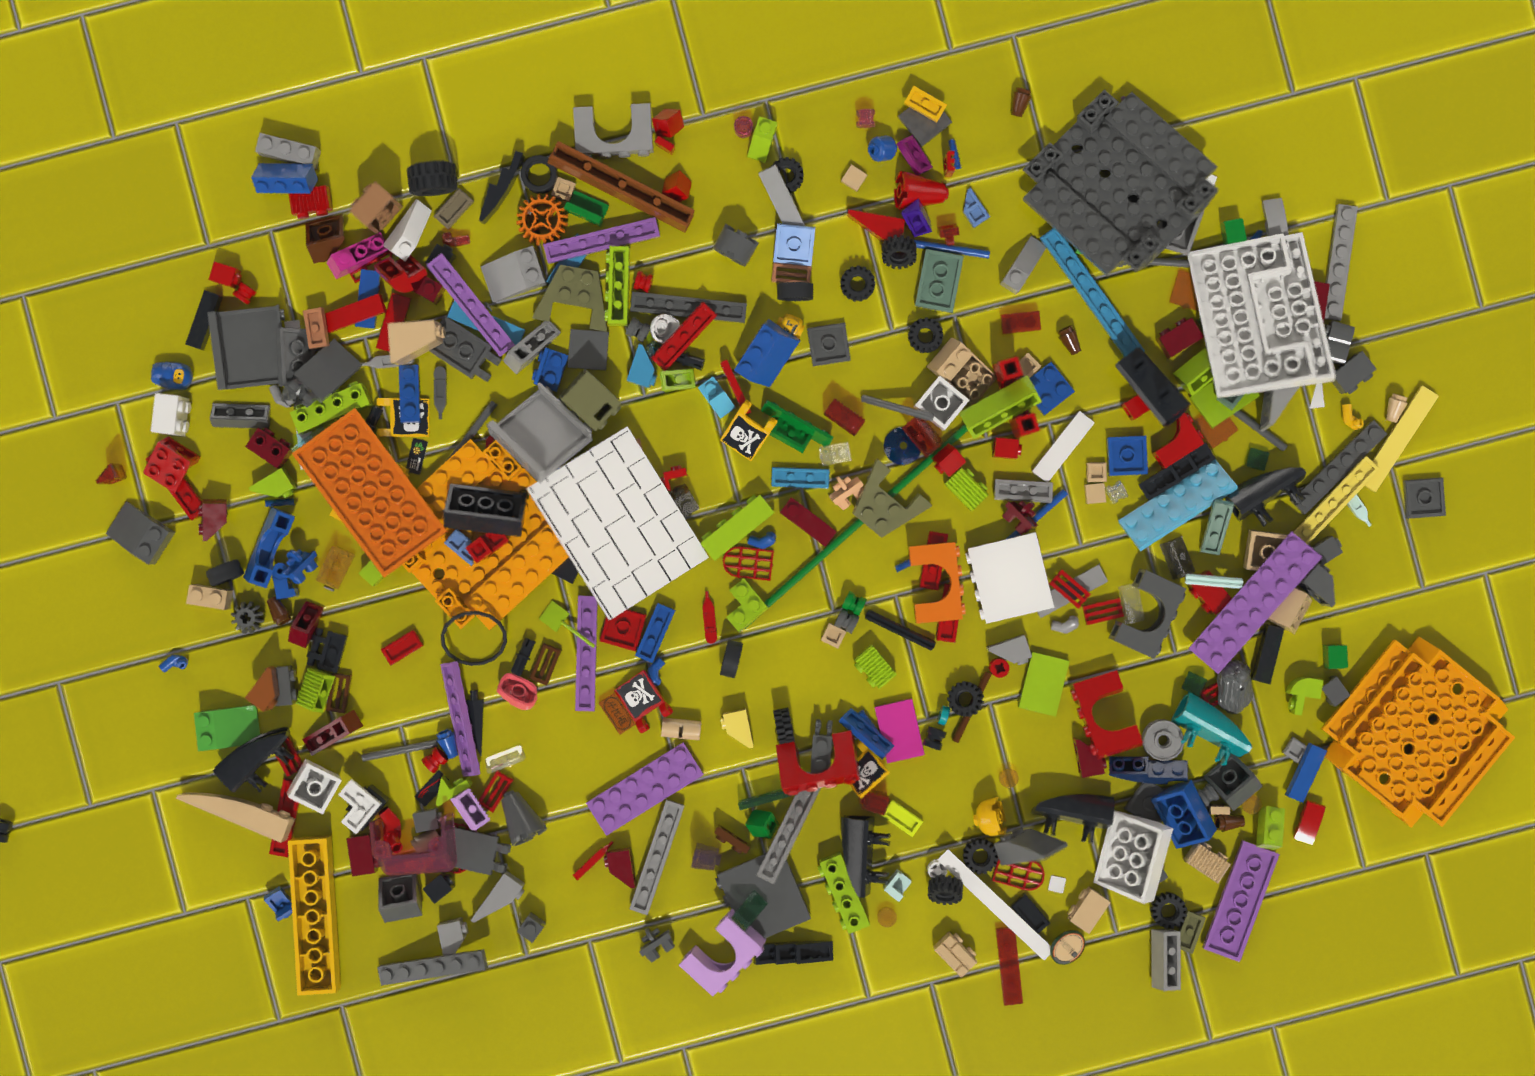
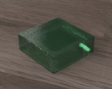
(1257, 459)
(1194, 684)

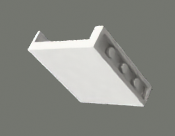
(1009, 578)

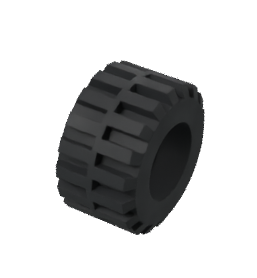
(432, 178)

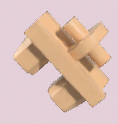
(844, 489)

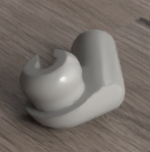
(1068, 626)

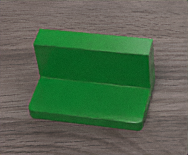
(587, 208)

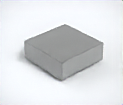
(1294, 750)

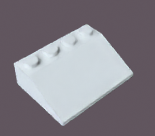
(1133, 856)

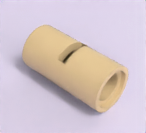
(681, 729)

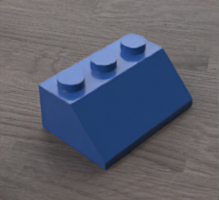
(767, 354)
(1185, 813)

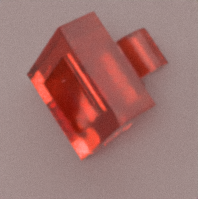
(947, 232)

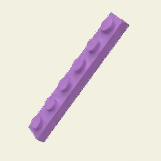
(601, 240)
(470, 305)
(586, 654)
(460, 719)

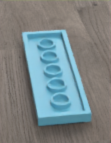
(1177, 505)

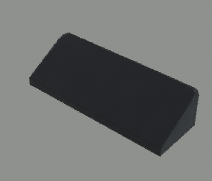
(200, 328)
(1267, 654)

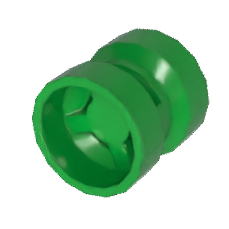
(849, 602)

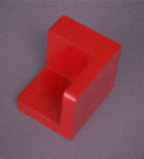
(668, 122)
(677, 186)

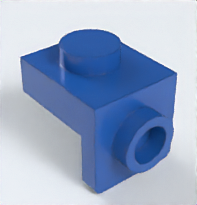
(279, 902)

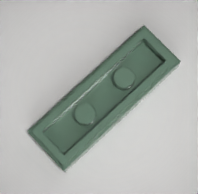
(1216, 527)

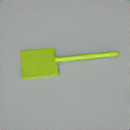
(554, 618)

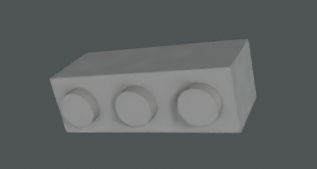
(287, 150)
(1166, 959)

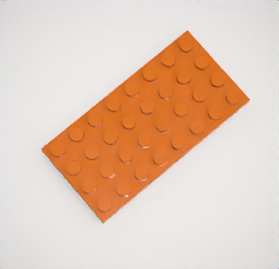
(369, 492)

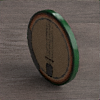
(1067, 947)

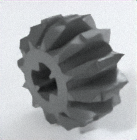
(251, 611)

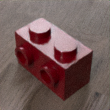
(269, 447)

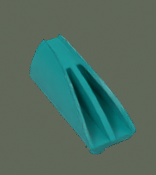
(1210, 724)

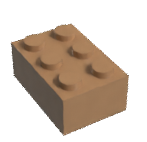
(375, 207)

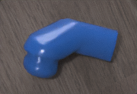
(763, 542)
(174, 660)
(653, 670)

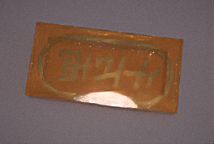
(617, 713)

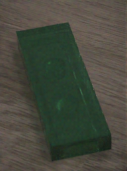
(762, 799)

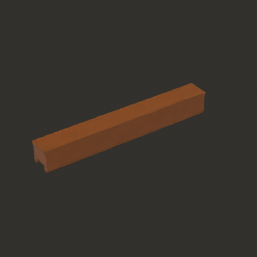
(621, 186)

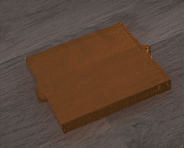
(1183, 291)
(1217, 434)

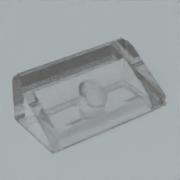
(1131, 604)
(504, 759)

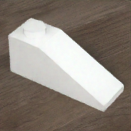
(408, 231)

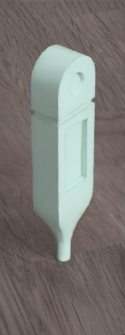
(1359, 509)

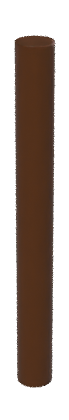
(965, 720)

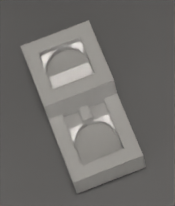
(1275, 217)

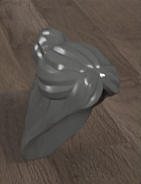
(1234, 687)

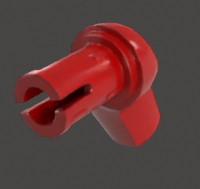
(391, 829)

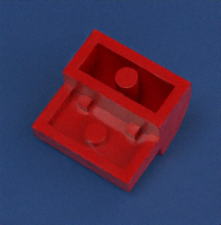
(400, 273)

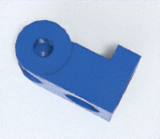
(282, 585)

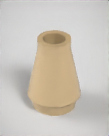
(1395, 407)

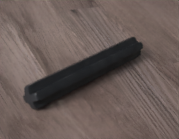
(900, 630)

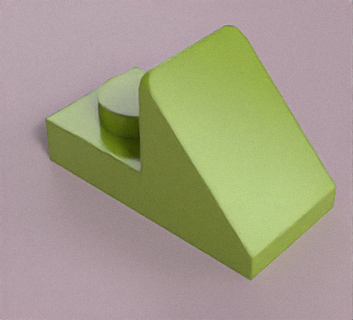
(677, 380)
(446, 790)

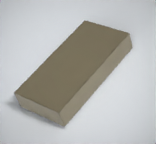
(453, 208)

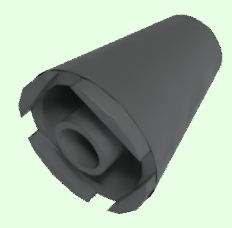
(520, 819)

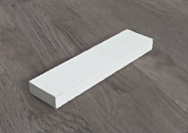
(1063, 446)

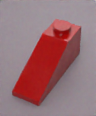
(878, 225)

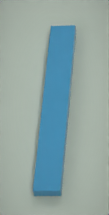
(1090, 292)

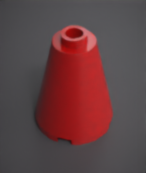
(917, 187)

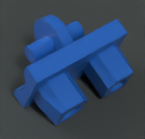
(297, 563)

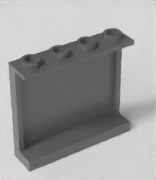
(245, 346)
(784, 897)

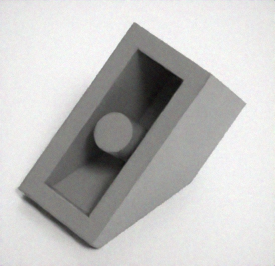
(1014, 650)
(452, 934)

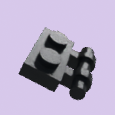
(332, 652)

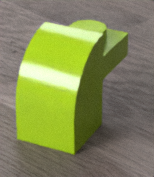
(1302, 688)

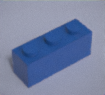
(284, 178)

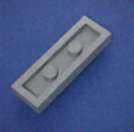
(1023, 490)

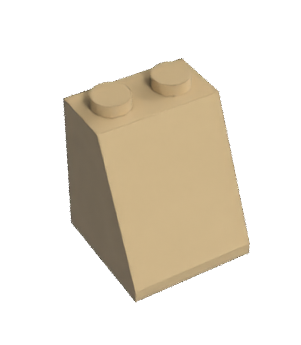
(413, 339)
(1291, 611)

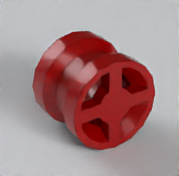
(643, 281)
(244, 293)
(996, 665)

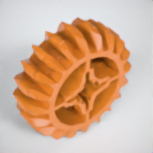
(530, 207)

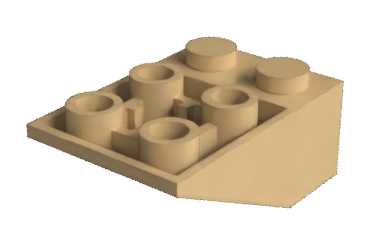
(962, 370)

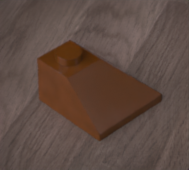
(324, 237)

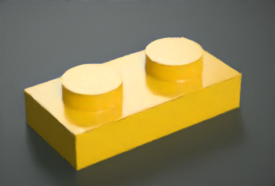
(925, 104)

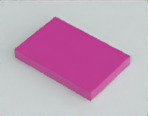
(899, 725)

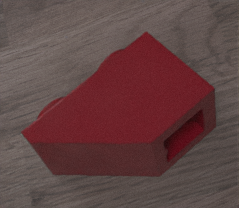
(214, 516)

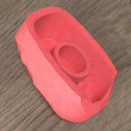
(517, 691)

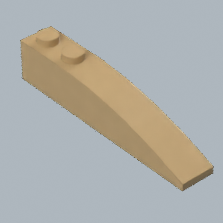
(244, 813)

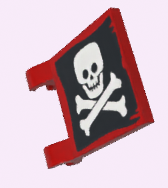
(640, 698)

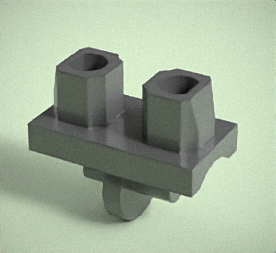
(649, 949)

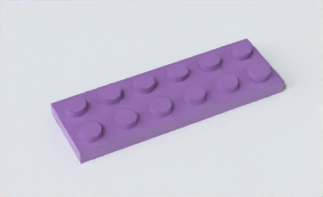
(644, 788)
(1240, 901)

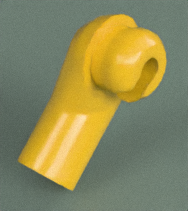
(1349, 419)

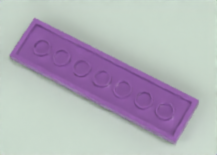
(1255, 602)

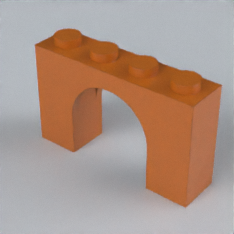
(950, 605)

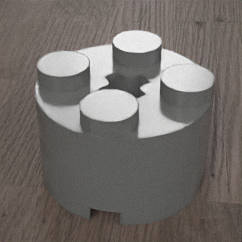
(735, 245)

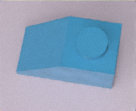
(642, 370)

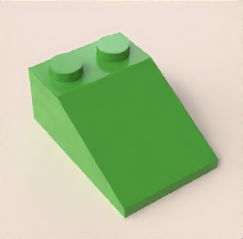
(226, 727)

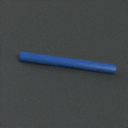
(952, 249)
(1045, 509)

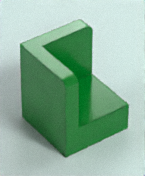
(1233, 231)
(1335, 656)
(762, 824)

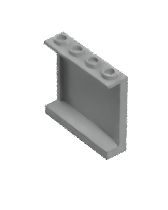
(541, 433)

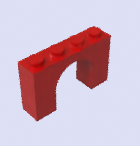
(1006, 373)
(1185, 438)
(1104, 742)
(843, 769)

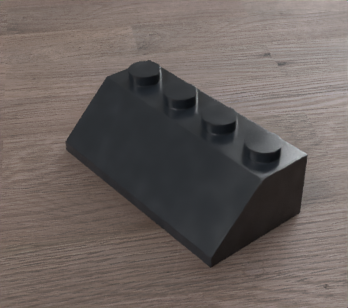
(485, 510)

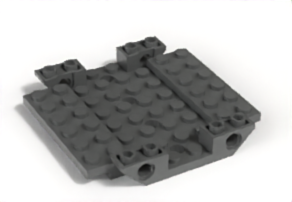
(1143, 161)

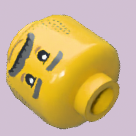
(791, 324)

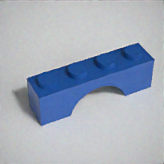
(261, 562)

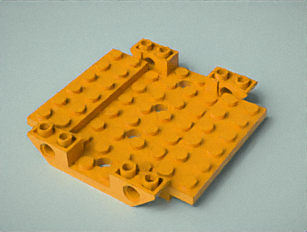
(506, 575)
(1393, 709)

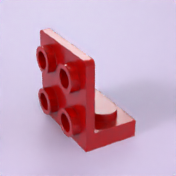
(170, 463)

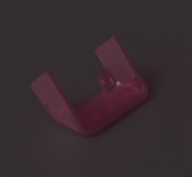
(440, 855)

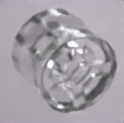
(1116, 492)

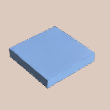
(794, 244)

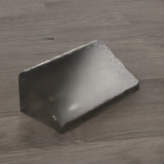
(1177, 558)

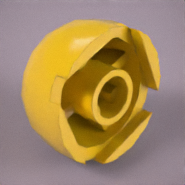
(990, 817)

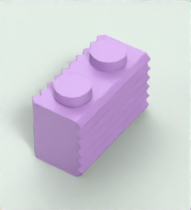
(470, 809)

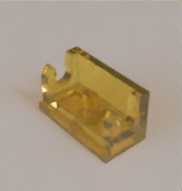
(335, 567)

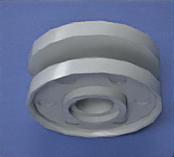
(1151, 735)

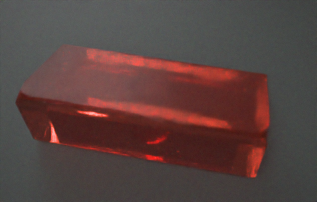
(111, 474)

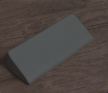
(240, 415)

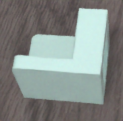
(897, 885)

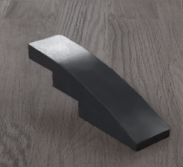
(497, 193)
(1177, 471)
(795, 952)

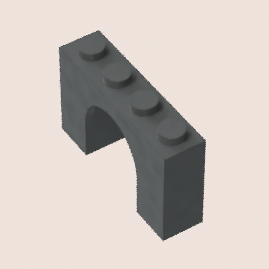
(1168, 598)

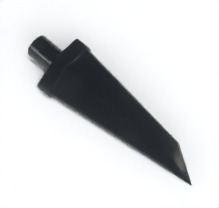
(475, 713)

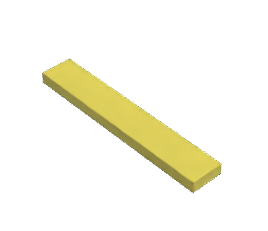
(1401, 435)
(1336, 500)

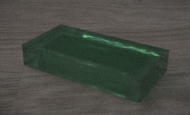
(749, 910)

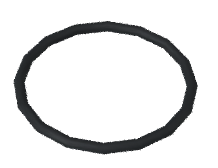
(474, 613)

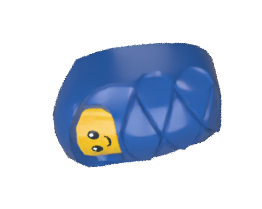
(171, 375)

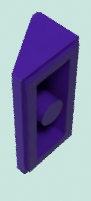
(917, 219)

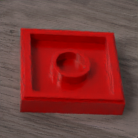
(624, 630)

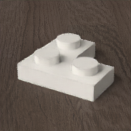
(363, 805)

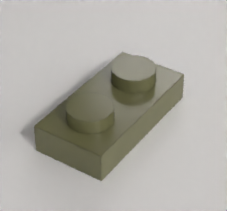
(1190, 931)

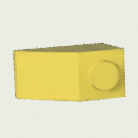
(738, 726)

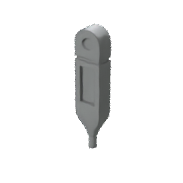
(383, 362)

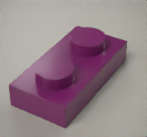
(914, 155)

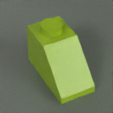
(762, 139)
(277, 484)

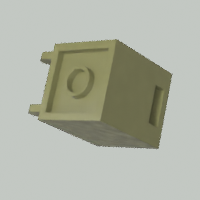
(587, 397)

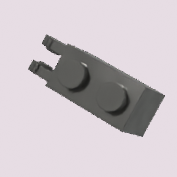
(822, 748)

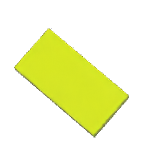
(902, 818)

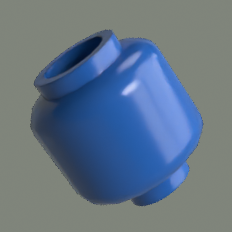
(882, 148)

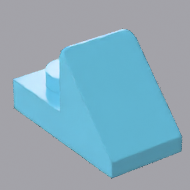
(716, 397)

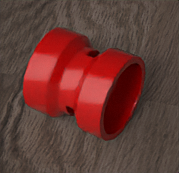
(433, 761)

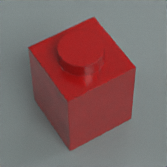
(225, 275)
(1006, 448)
(948, 460)

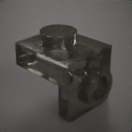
(684, 500)

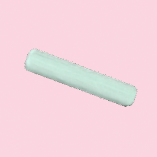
(1216, 581)

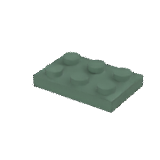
(939, 281)

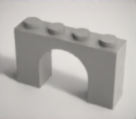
(638, 141)

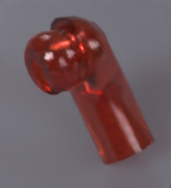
(455, 241)

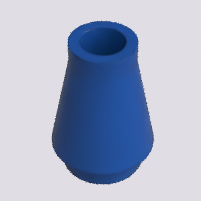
(448, 743)

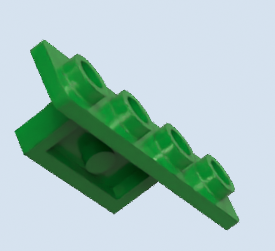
(794, 430)

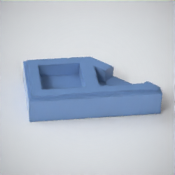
(974, 209)
(457, 542)

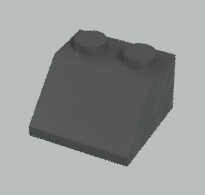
(1319, 585)
(1233, 782)
(399, 897)

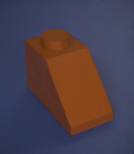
(265, 690)

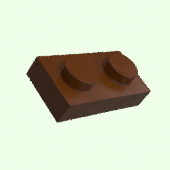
(724, 835)

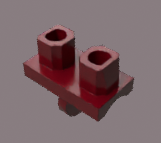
(1014, 510)

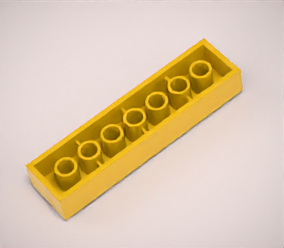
(314, 915)

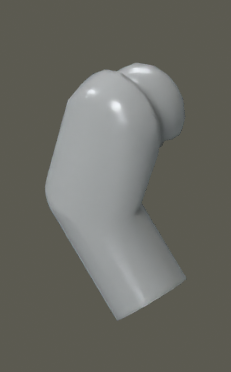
(277, 396)

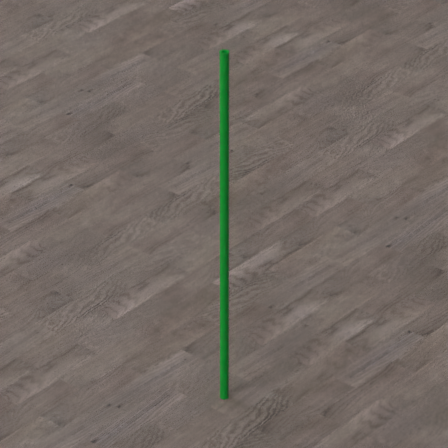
(855, 525)

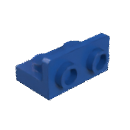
(550, 368)

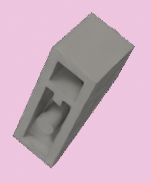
(1023, 265)
(531, 346)
(503, 893)

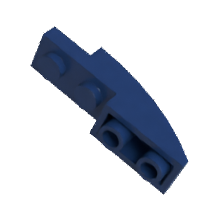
(1148, 771)

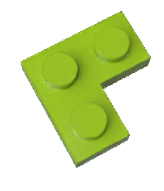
(750, 608)

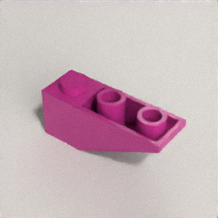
(356, 255)

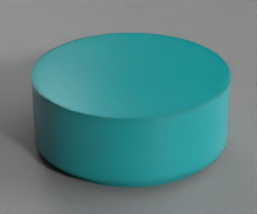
(943, 715)

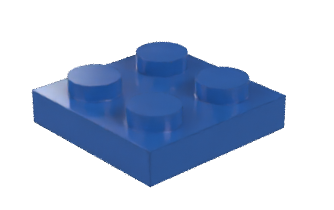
(1050, 387)
(1127, 455)

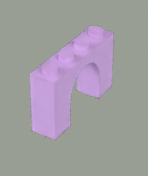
(715, 975)

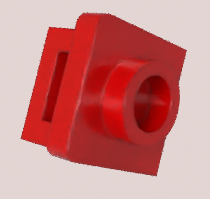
(676, 472)

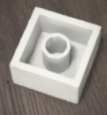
(943, 402)
(170, 414)
(314, 786)

